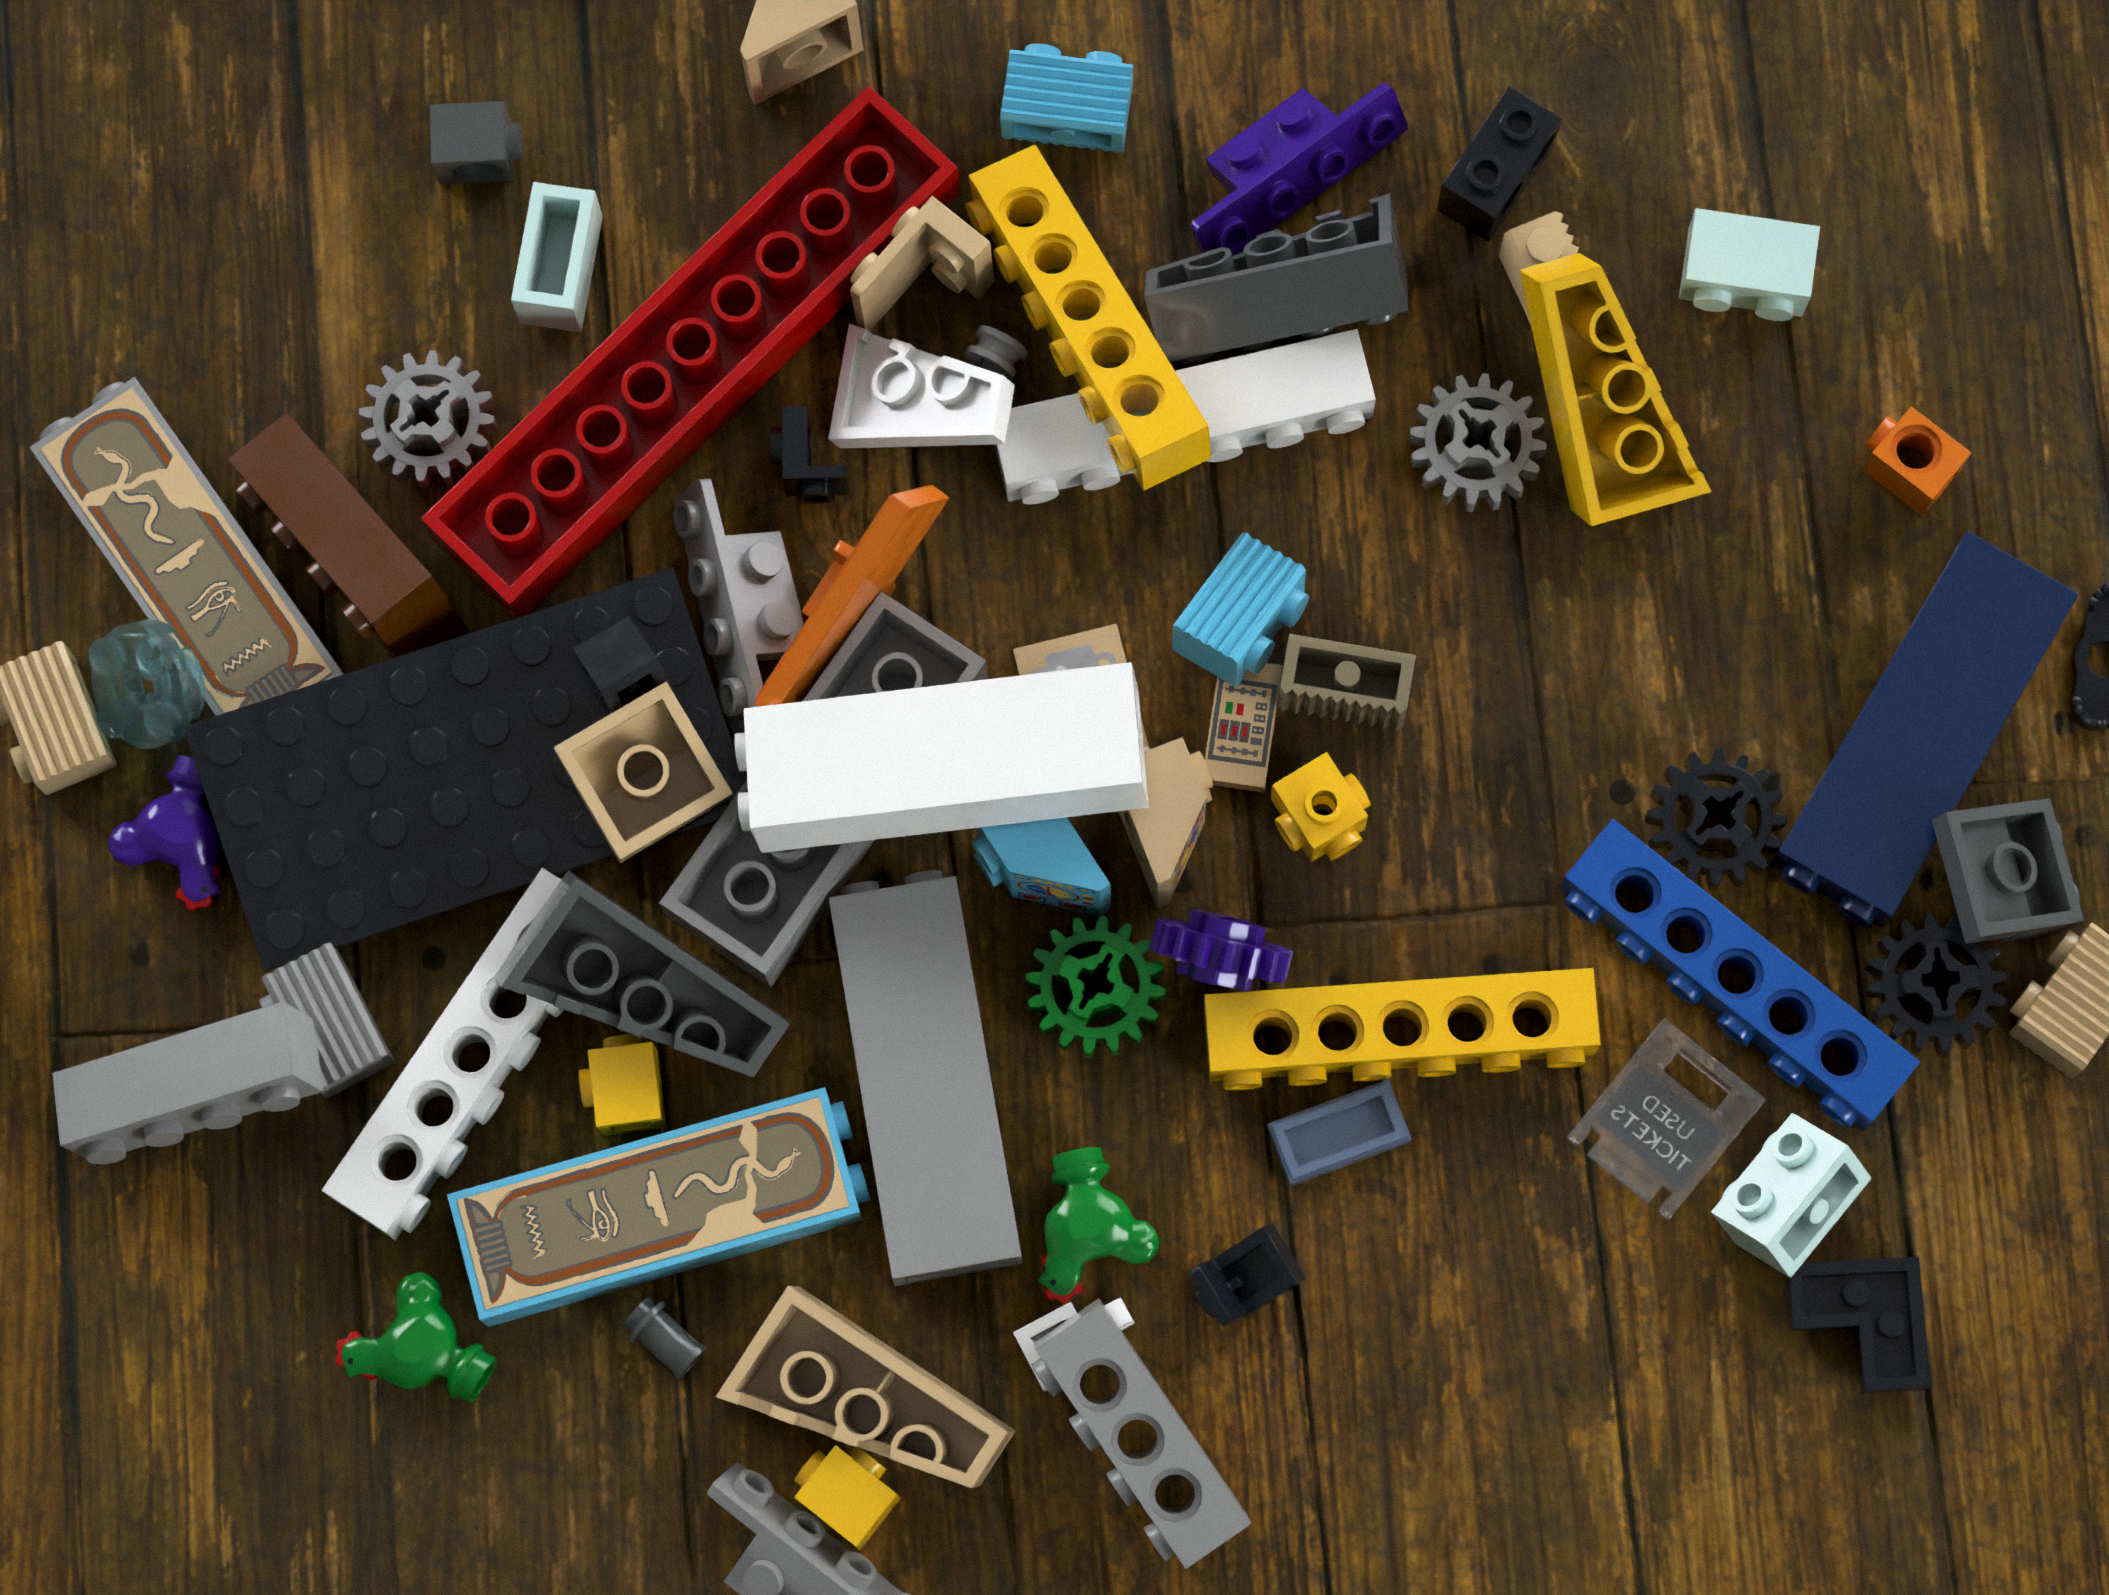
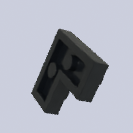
(1882, 1305)

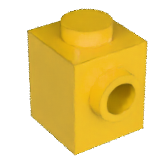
(624, 1086)
(846, 1493)

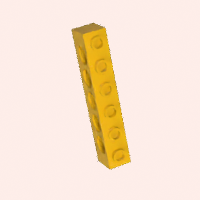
(1026, 191)
(1561, 996)

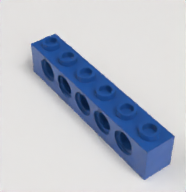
(1775, 979)

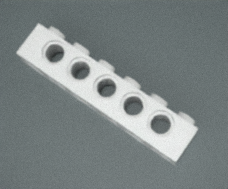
(434, 1071)

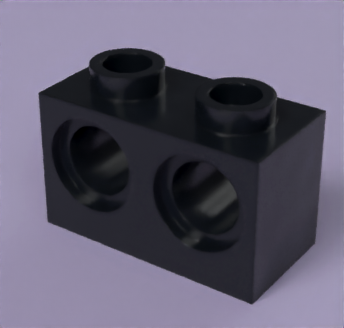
(1499, 163)

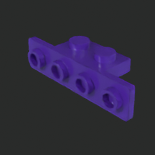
(1290, 161)

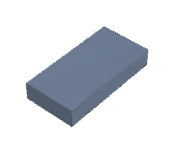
(1339, 1132)

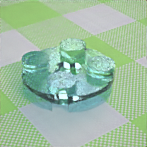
(118, 687)

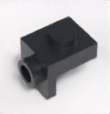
(792, 448)
(1246, 1276)

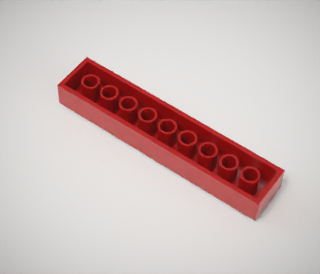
(687, 357)

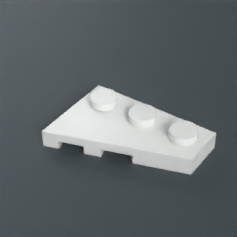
(913, 398)

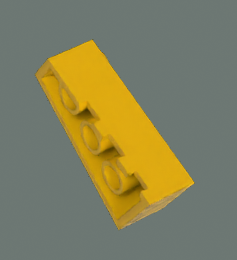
(1603, 400)

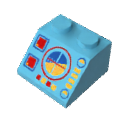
(1043, 865)

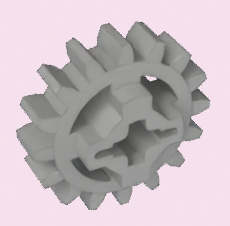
(412, 437)
(1457, 459)

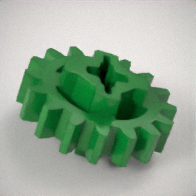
(1120, 1002)

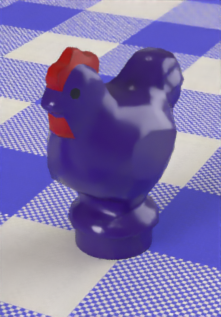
(178, 833)

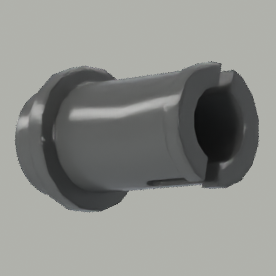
(663, 1337)

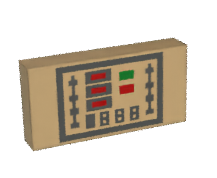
(1243, 729)

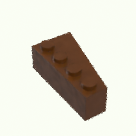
(344, 539)

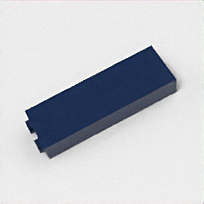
(1923, 731)

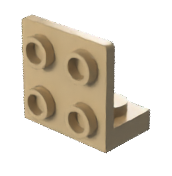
(920, 237)

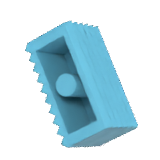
(1066, 98)
(1240, 610)

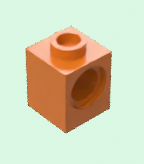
(1914, 486)

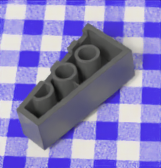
(1281, 286)
(621, 971)

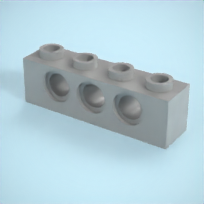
(1212, 1510)

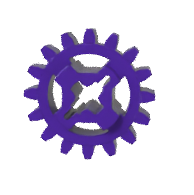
(1220, 950)

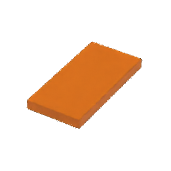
(863, 576)

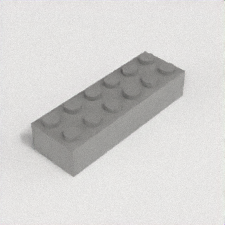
(766, 904)

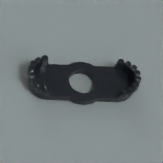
(2091, 691)

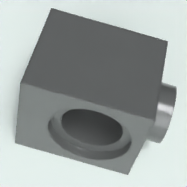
(473, 142)

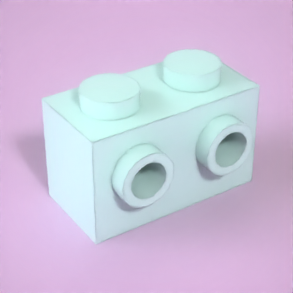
(1791, 1194)

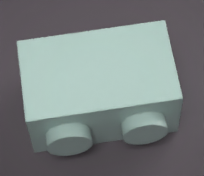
(557, 257)
(1749, 264)

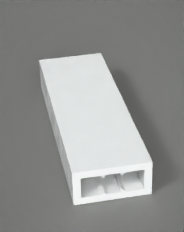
(942, 758)

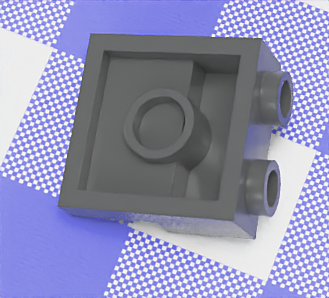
(2008, 871)

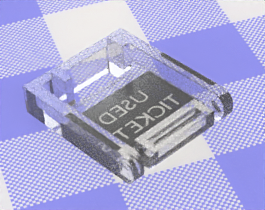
(1656, 1128)

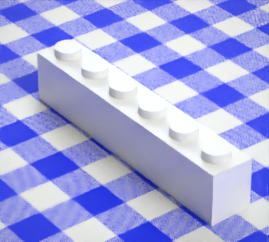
(1243, 399)

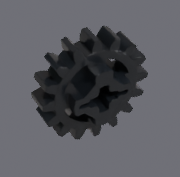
(1734, 837)
(1936, 1012)

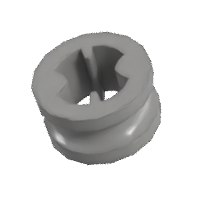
(995, 352)

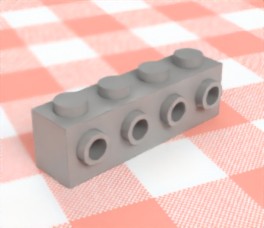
(187, 1083)

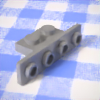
(742, 597)
(791, 1546)

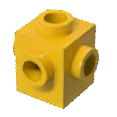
(1315, 788)

